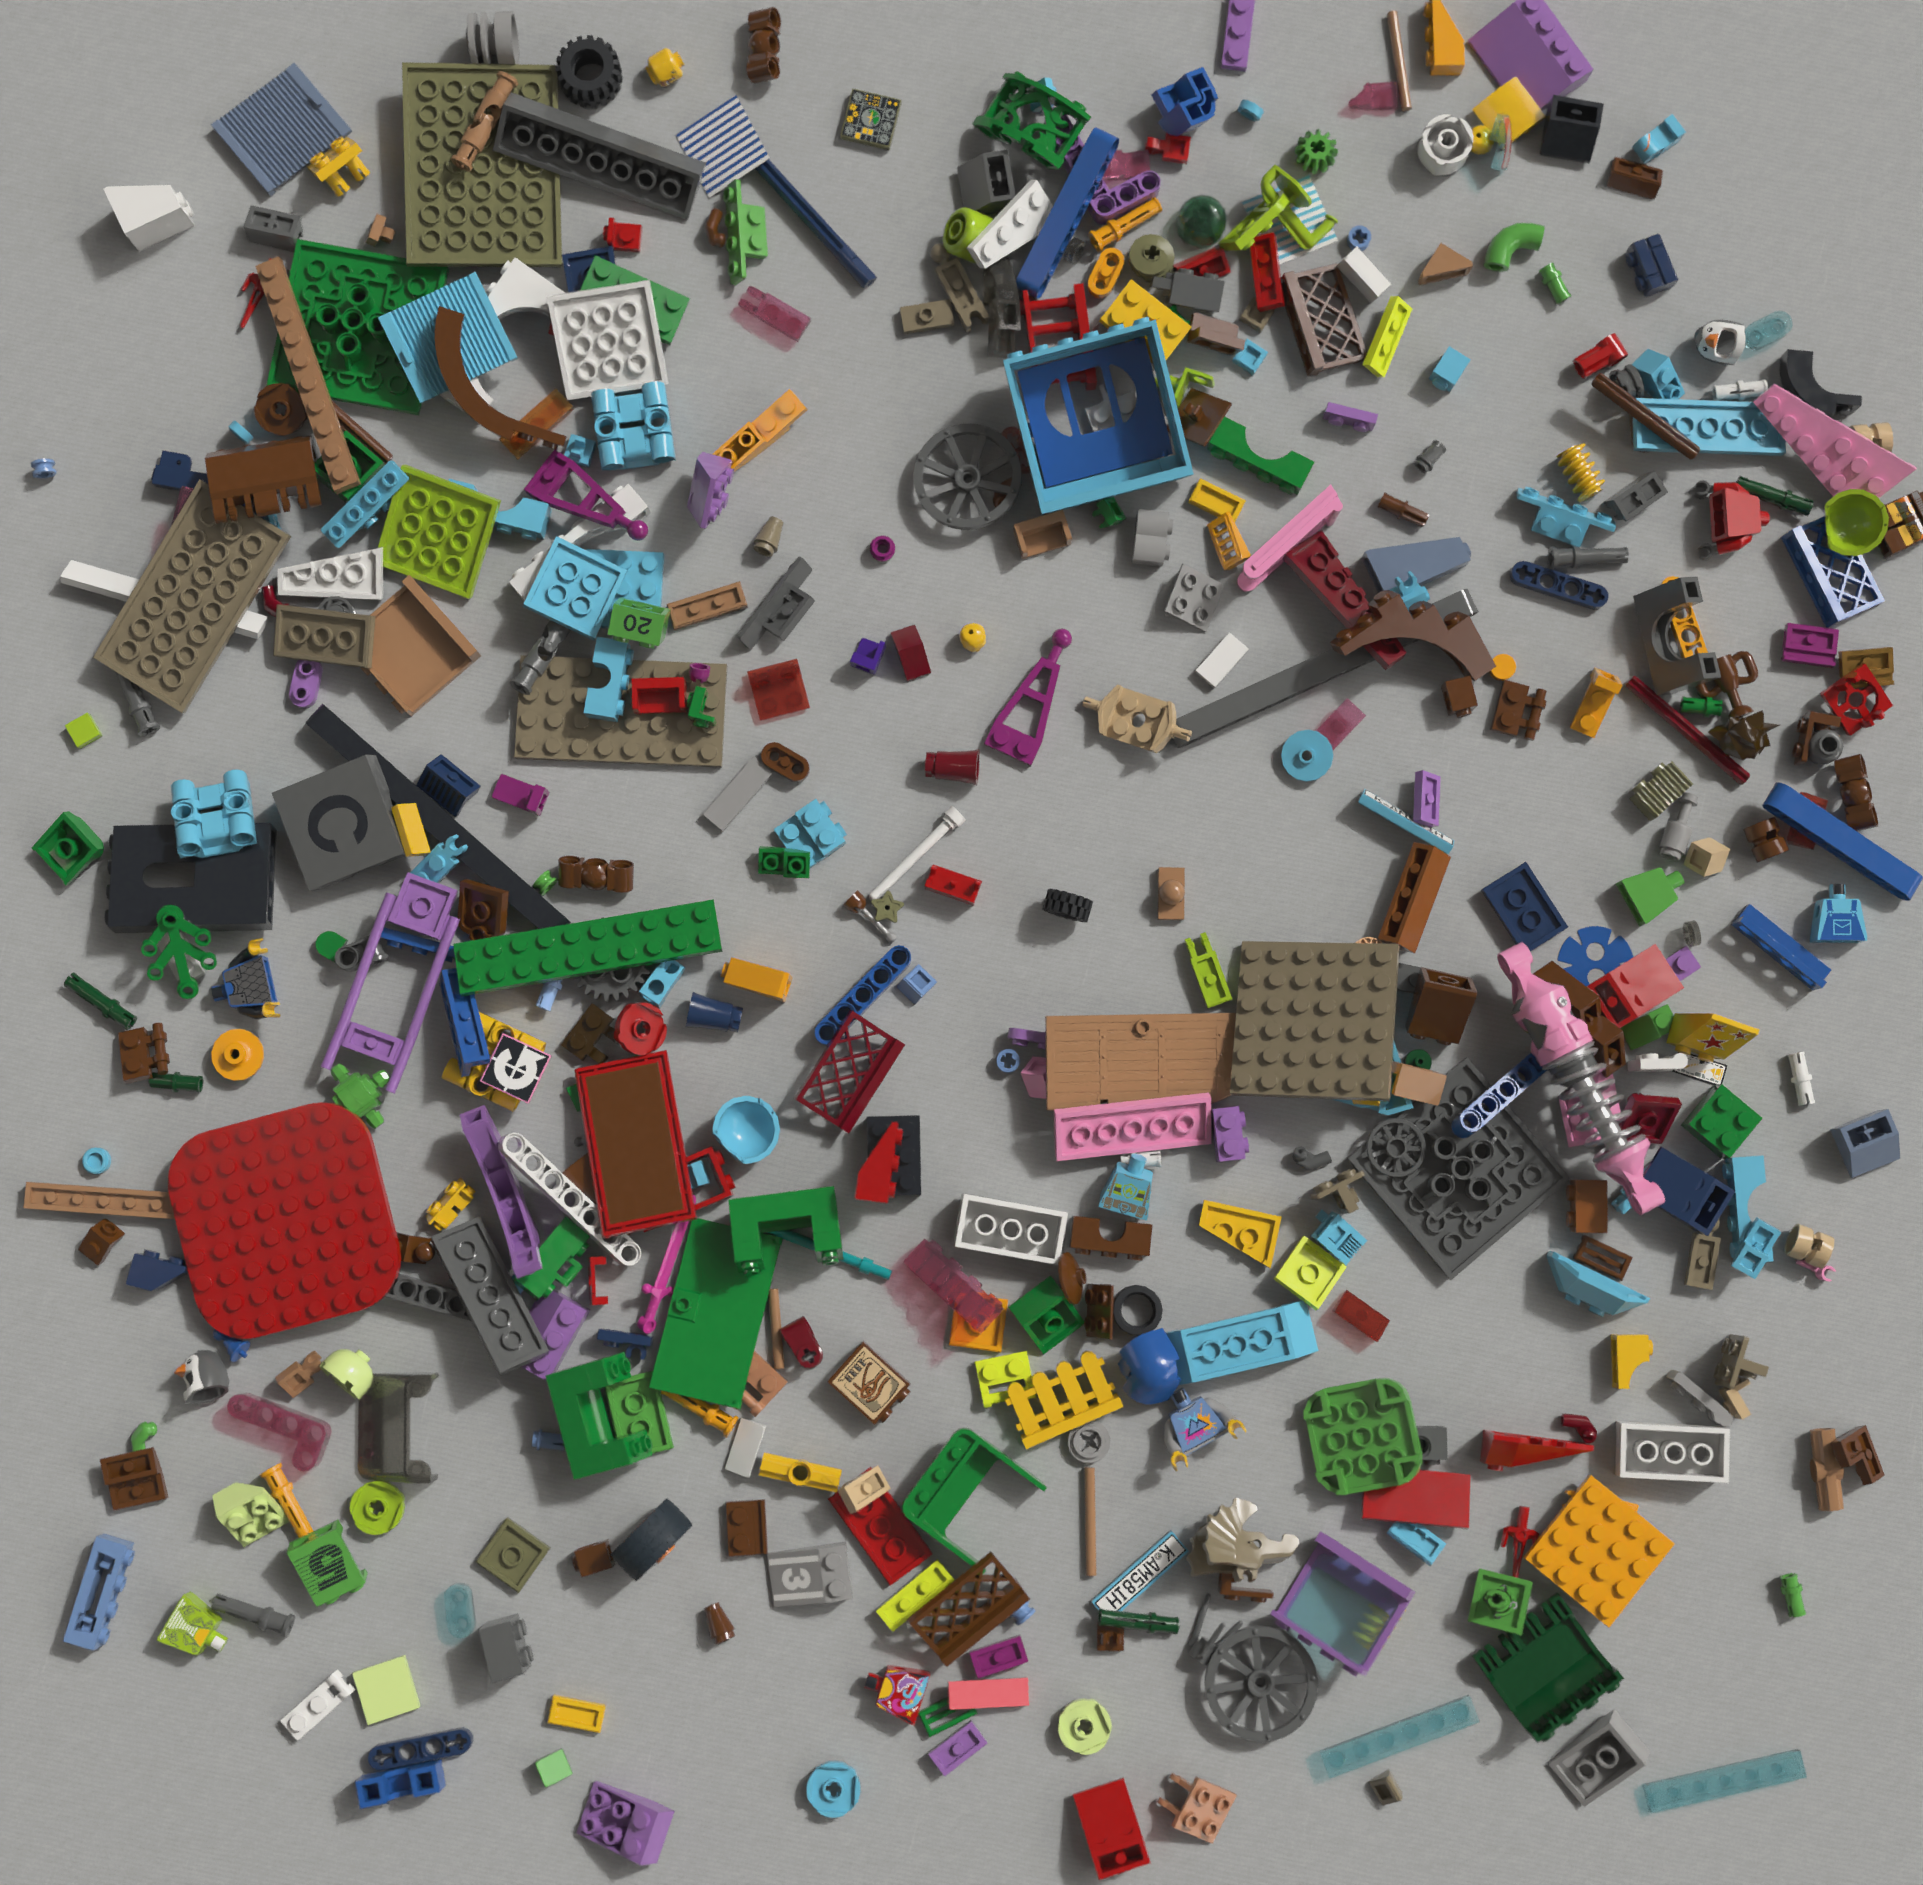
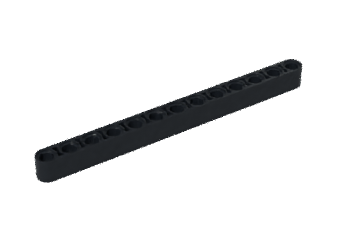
(439, 822)

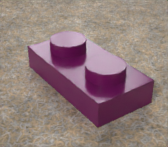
(999, 1656)

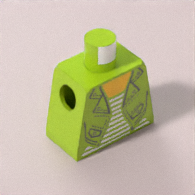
(193, 1627)

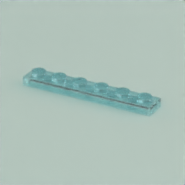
(1399, 1736)
(1724, 1780)

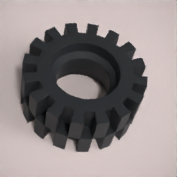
(1067, 905)

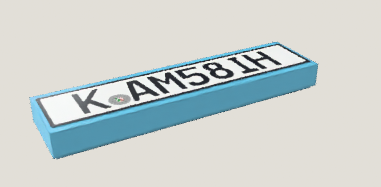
(1405, 821)
(1141, 1574)

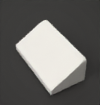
(745, 1447)

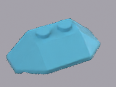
(1592, 1288)

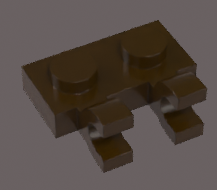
(588, 1032)

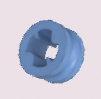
(1364, 233)
(43, 468)
(1015, 1056)
(1023, 1613)

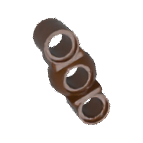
(763, 45)
(1856, 792)
(595, 874)

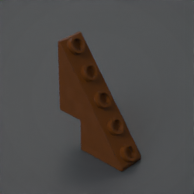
(1587, 1007)

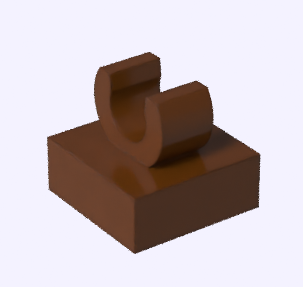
(1110, 1638)

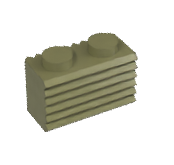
(1660, 791)

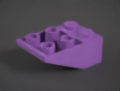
(709, 488)
(625, 1823)

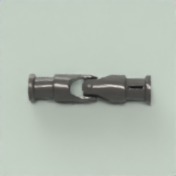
(533, 665)

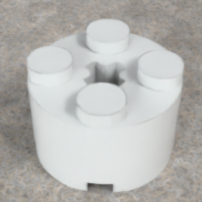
(1433, 147)

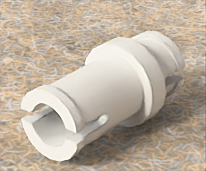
(1153, 1158)

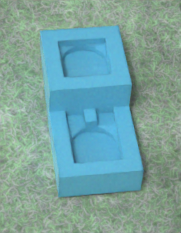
(1755, 1248)

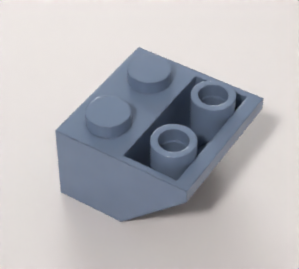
(1867, 1142)

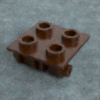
(1099, 1311)

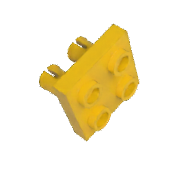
(341, 153)

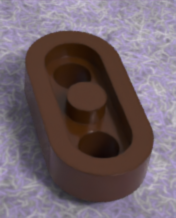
(786, 762)

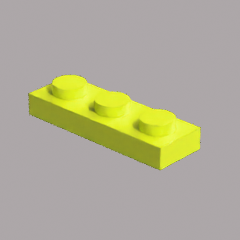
(1387, 336)
(915, 1595)

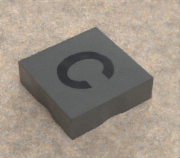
(340, 822)

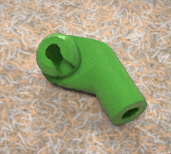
(141, 1434)

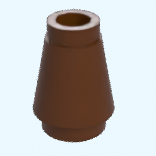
(718, 1624)

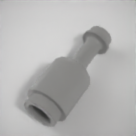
(1678, 832)

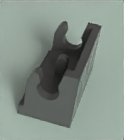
(273, 228)
(1636, 496)

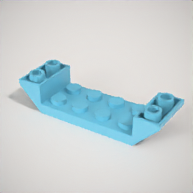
(1243, 1342)

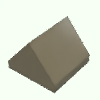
(1386, 1788)

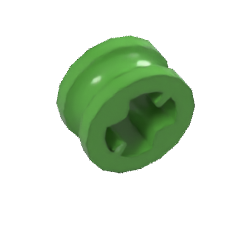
(545, 883)

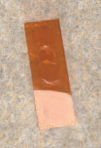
(544, 415)

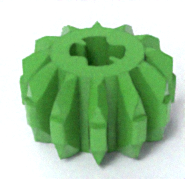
(1322, 158)

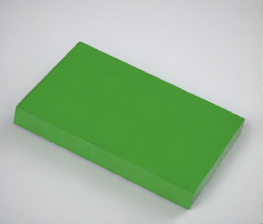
(639, 1408)

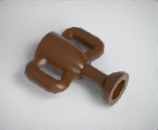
(1730, 681)

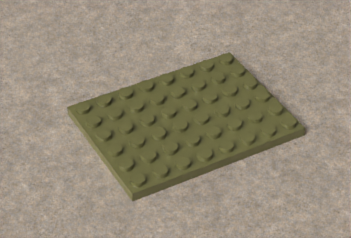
(497, 207)

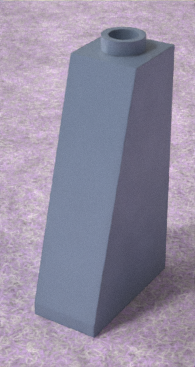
(1424, 559)

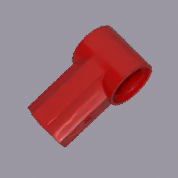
(1605, 353)

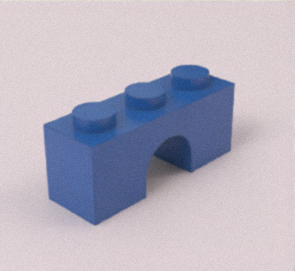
(389, 1784)

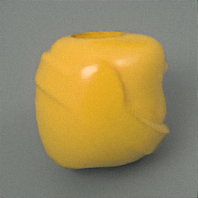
(1481, 141)
(972, 637)

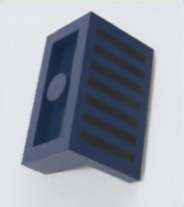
(447, 784)

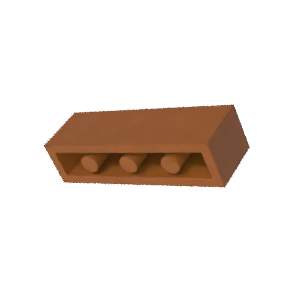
(1414, 897)

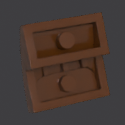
(134, 1478)

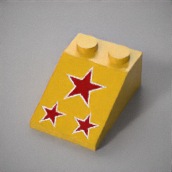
(1708, 1035)

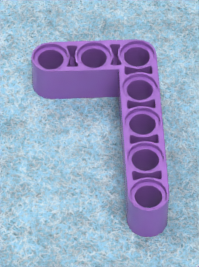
(1111, 197)

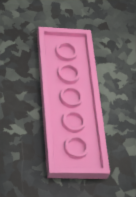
(1132, 1126)

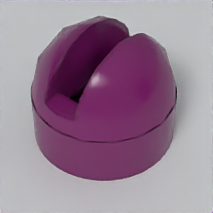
(699, 671)

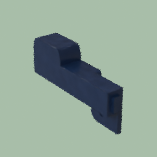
(174, 476)

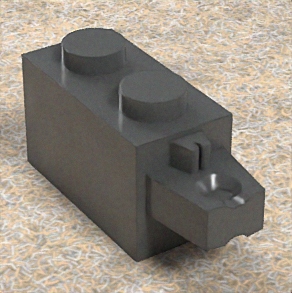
(1190, 290)

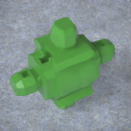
(360, 1093)

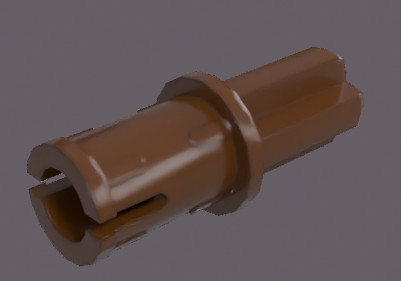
(1403, 510)

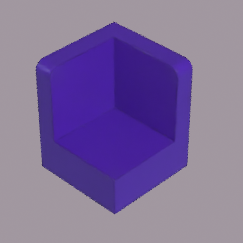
(868, 655)

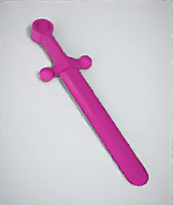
(646, 1322)

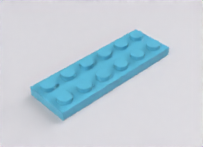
(1712, 426)

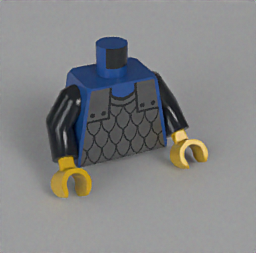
(249, 984)

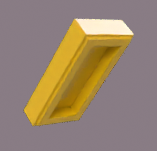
(1216, 500)
(410, 829)
(576, 1713)

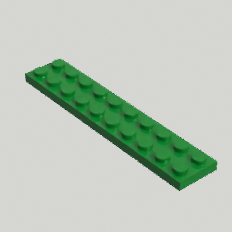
(587, 947)

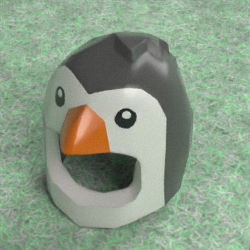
(1721, 341)
(204, 1377)

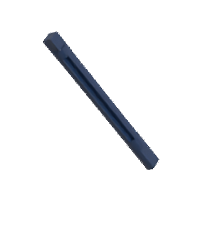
(817, 224)

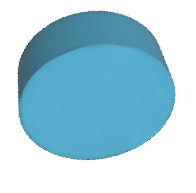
(1250, 110)
(240, 432)
(96, 1160)

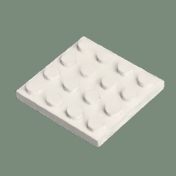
(607, 339)

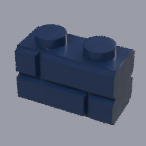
(1651, 265)

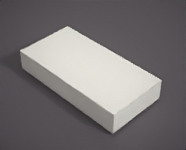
(1221, 660)

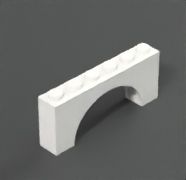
(515, 292)

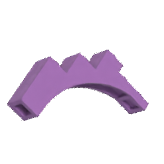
(505, 1190)

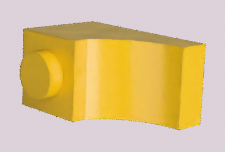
(1626, 1355)

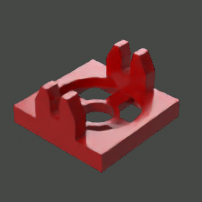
(1881, 704)

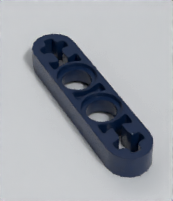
(1559, 582)
(421, 1751)

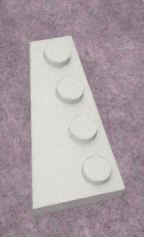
(1013, 226)
(347, 576)

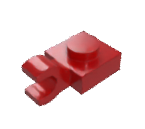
(1173, 148)

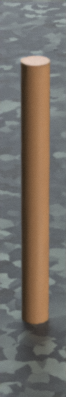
(1399, 61)
(1090, 1521)

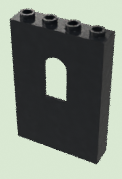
(228, 890)

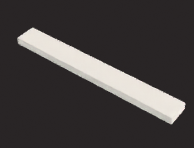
(121, 587)

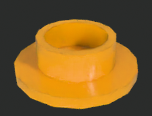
(250, 1056)

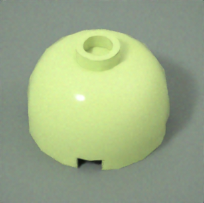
(349, 1371)

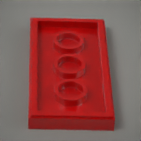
(1427, 1499)
(885, 1535)

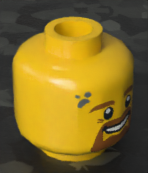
(665, 67)

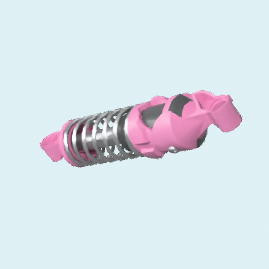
(1565, 1049)

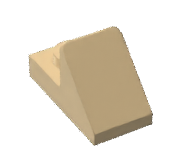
(864, 1489)

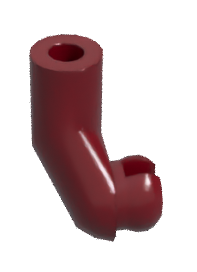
(269, 600)
(1582, 1425)

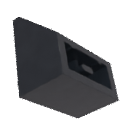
(1571, 128)

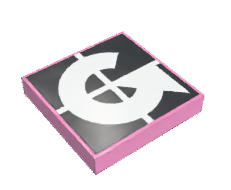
(515, 1068)

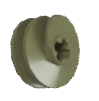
(1153, 246)

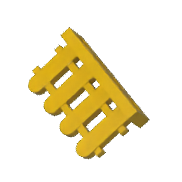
(1058, 1422)

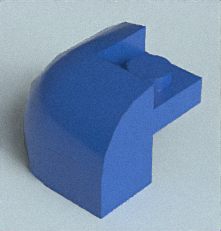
(1186, 102)
(1150, 1367)

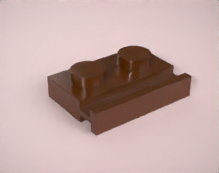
(747, 1527)

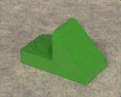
(1648, 1027)

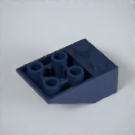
(1688, 1191)

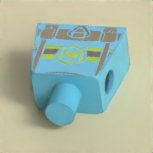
(1128, 1188)

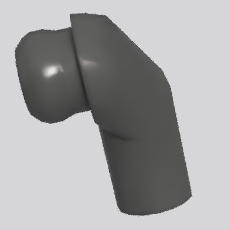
(1310, 1161)

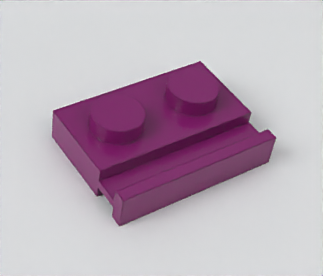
(1810, 645)

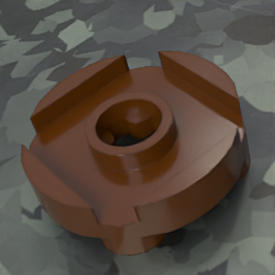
(267, 404)

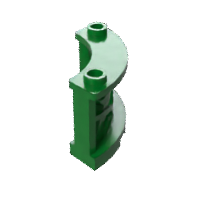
(1042, 149)

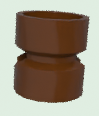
(1765, 839)

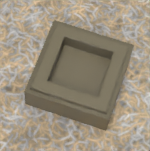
(1254, 318)

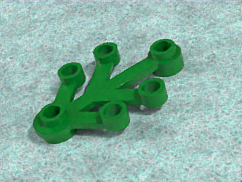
(178, 948)

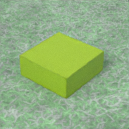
(83, 730)

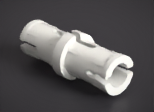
(1739, 390)
(1801, 1078)

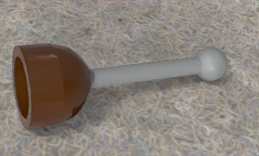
(857, 904)

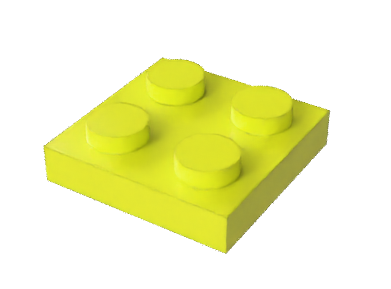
(1309, 1272)

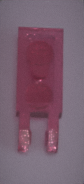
(776, 314)

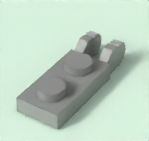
(1701, 1399)

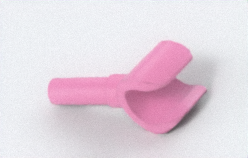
(1818, 1272)

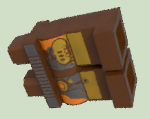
(1908, 514)

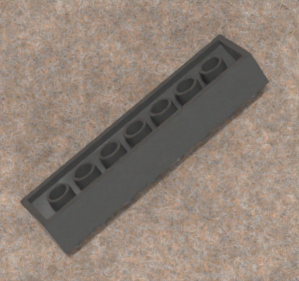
(598, 156)

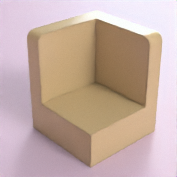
(1706, 856)

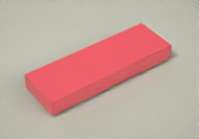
(988, 1693)

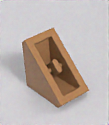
(1445, 265)

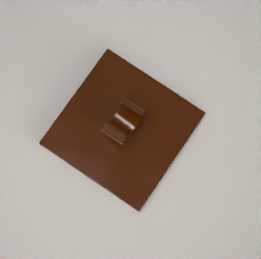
(1201, 415)

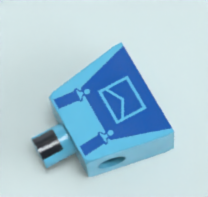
(1838, 919)

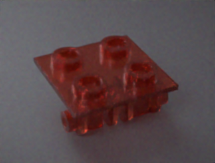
(778, 689)

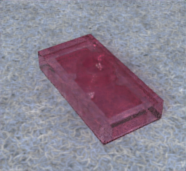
(1341, 723)

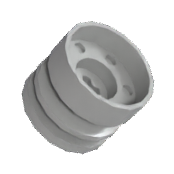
(494, 39)

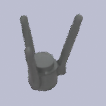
(1204, 1648)

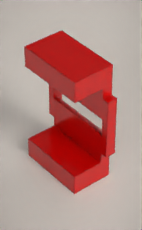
(595, 1300)

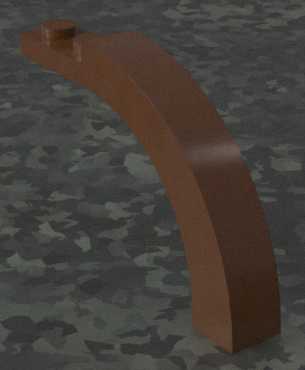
(449, 357)

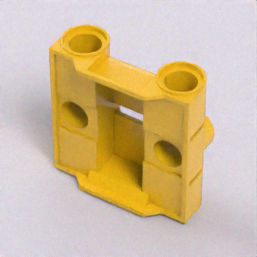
(492, 1030)

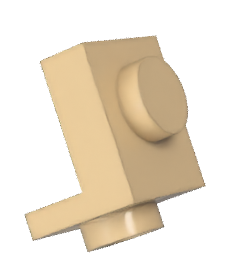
(1733, 1401)

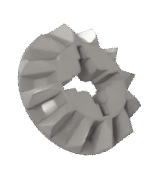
(1090, 1453)

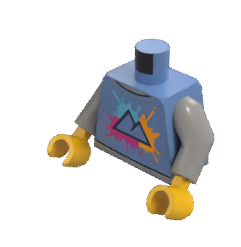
(1196, 1425)

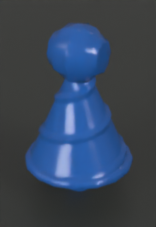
(235, 1347)

